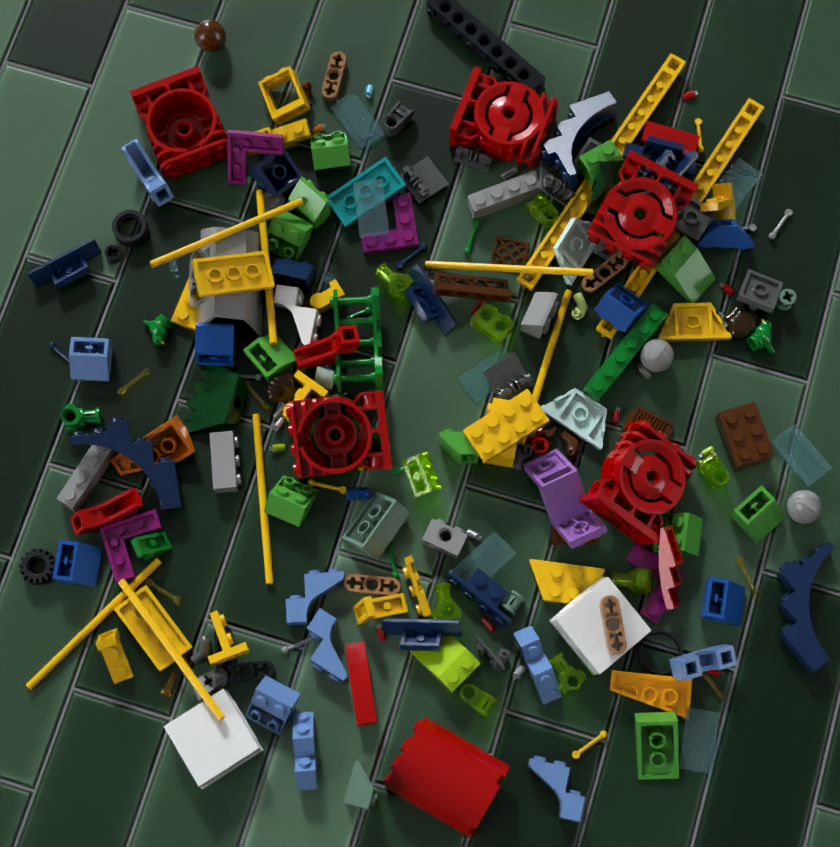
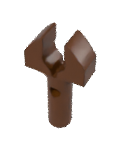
(548, 433)

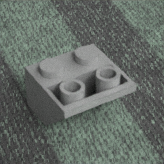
(539, 314)

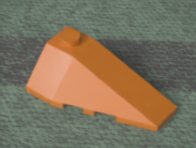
(167, 440)

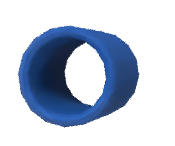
(357, 493)

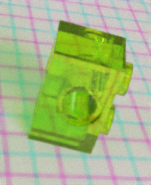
(421, 474)

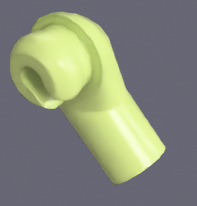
(581, 307)

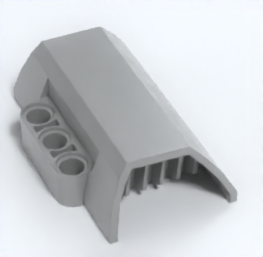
(240, 306)

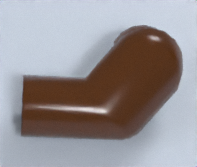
(307, 88)
(572, 444)

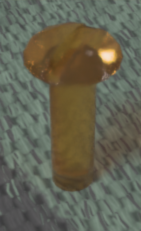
(166, 691)

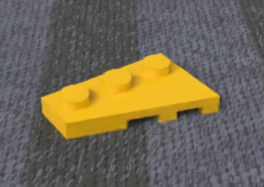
(416, 590)

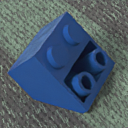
(214, 344)
(77, 563)
(722, 601)

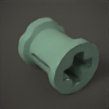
(786, 294)
(513, 603)

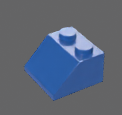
(620, 307)

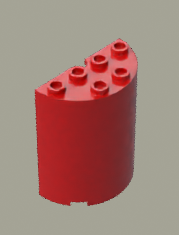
(446, 776)

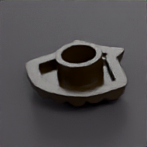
(741, 322)
(282, 388)

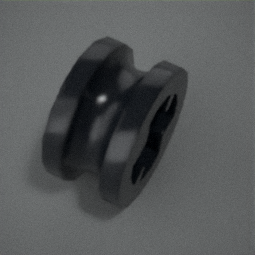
(117, 250)

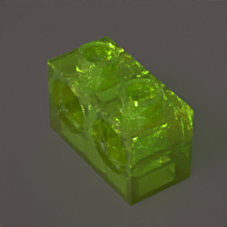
(488, 327)

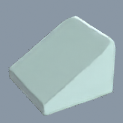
(324, 377)

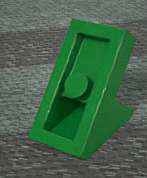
(151, 545)

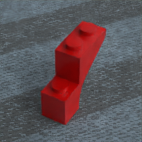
(325, 351)
(111, 511)

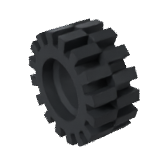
(29, 559)

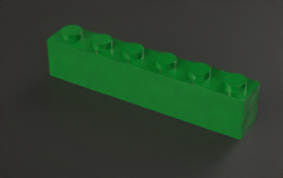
(625, 353)

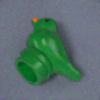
(158, 329)
(762, 337)

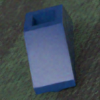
(725, 234)

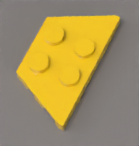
(693, 323)
(563, 581)

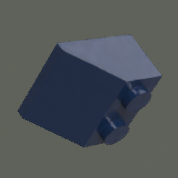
(276, 173)
(293, 274)

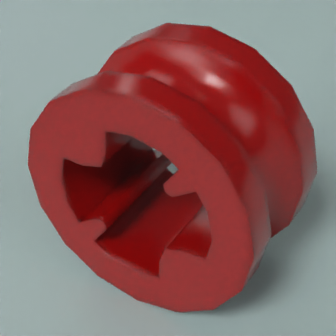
(540, 452)

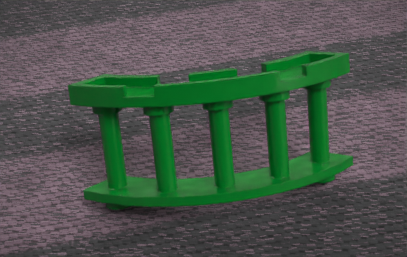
(374, 342)

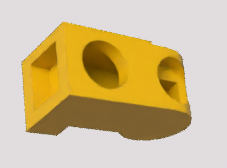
(321, 301)

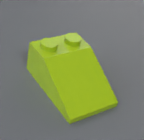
(449, 665)

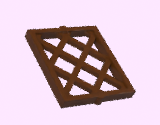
(504, 246)

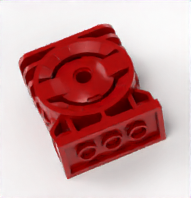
(504, 100)
(176, 103)
(646, 250)
(310, 462)
(616, 493)

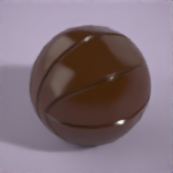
(210, 35)

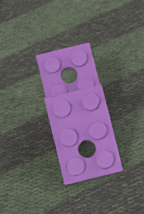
(561, 492)

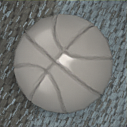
(656, 355)
(804, 506)

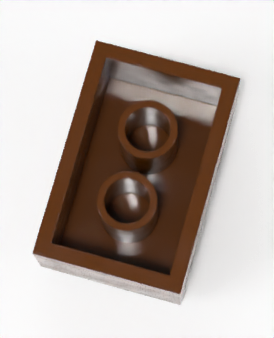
(744, 436)

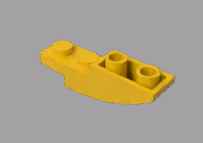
(292, 133)

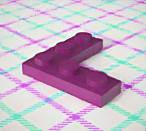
(245, 141)
(403, 237)
(117, 533)
(655, 603)

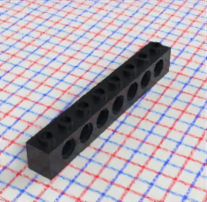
(484, 35)

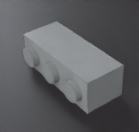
(225, 462)

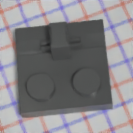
(759, 291)

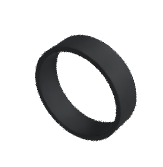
(674, 638)

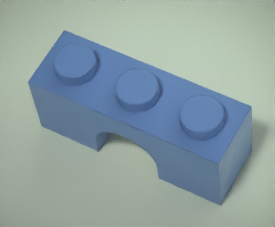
(710, 658)

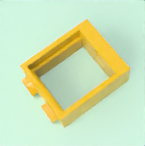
(290, 110)

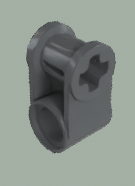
(399, 117)
(212, 682)

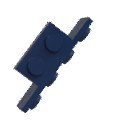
(655, 147)
(678, 165)
(67, 266)
(426, 304)
(483, 592)
(421, 633)

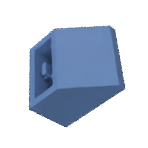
(90, 359)
(272, 705)

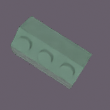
(376, 525)
(360, 789)

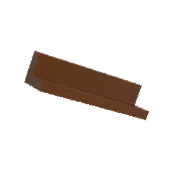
(471, 291)

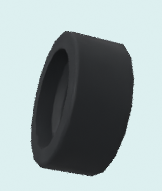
(127, 215)

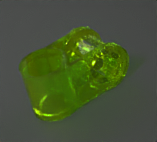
(540, 208)
(711, 467)
(478, 700)

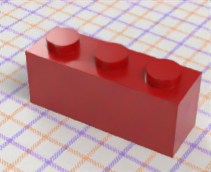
(689, 140)

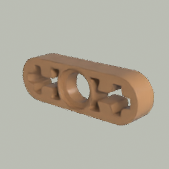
(335, 83)
(612, 260)
(387, 580)
(611, 640)

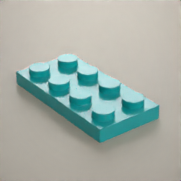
(343, 199)

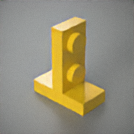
(721, 202)
(309, 388)
(380, 607)
(226, 641)
(114, 655)

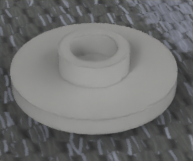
(271, 202)

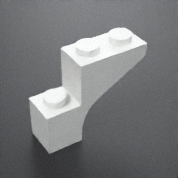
(306, 319)

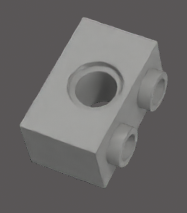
(453, 546)

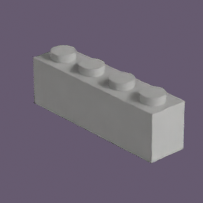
(504, 195)
(85, 477)

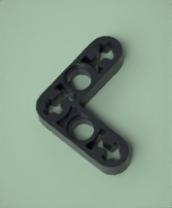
(236, 668)

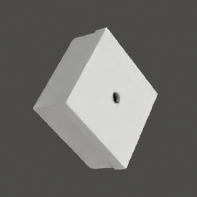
(583, 629)
(210, 745)

